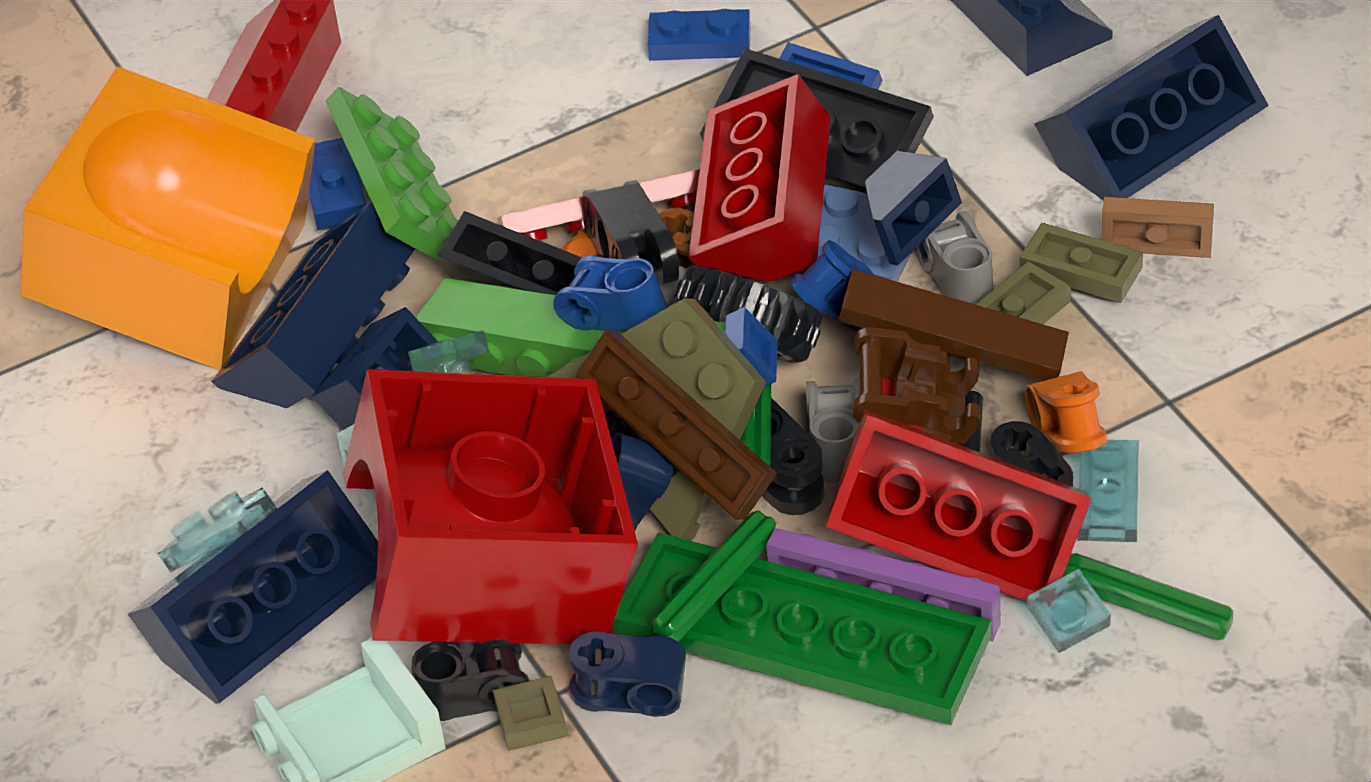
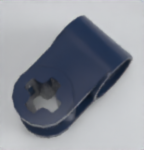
(642, 472)
(633, 674)

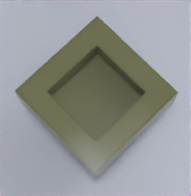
(530, 713)

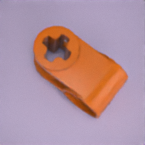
(1066, 412)

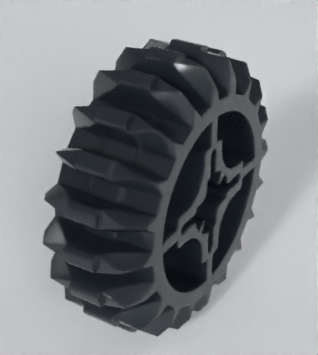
(784, 316)

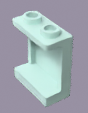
(354, 727)

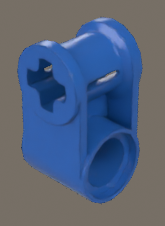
(827, 280)
(610, 294)

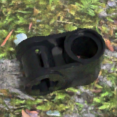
(463, 674)

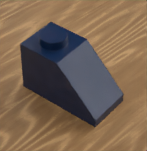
(910, 200)

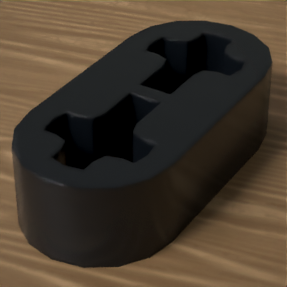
(1040, 454)

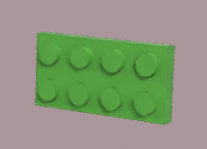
(394, 172)

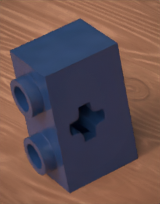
(380, 347)

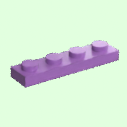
(887, 574)

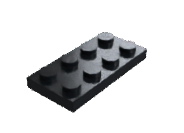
(864, 121)

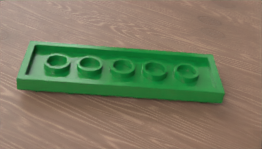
(817, 631)

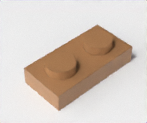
(1159, 226)

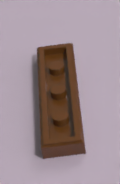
(955, 325)
(677, 425)

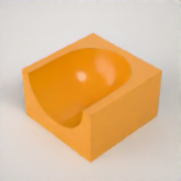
(166, 217)

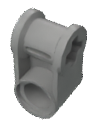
(958, 259)
(832, 424)

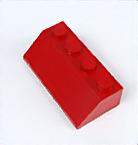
(280, 61)
(762, 183)
(956, 507)

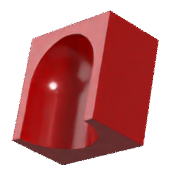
(491, 507)

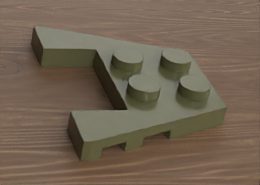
(707, 367)

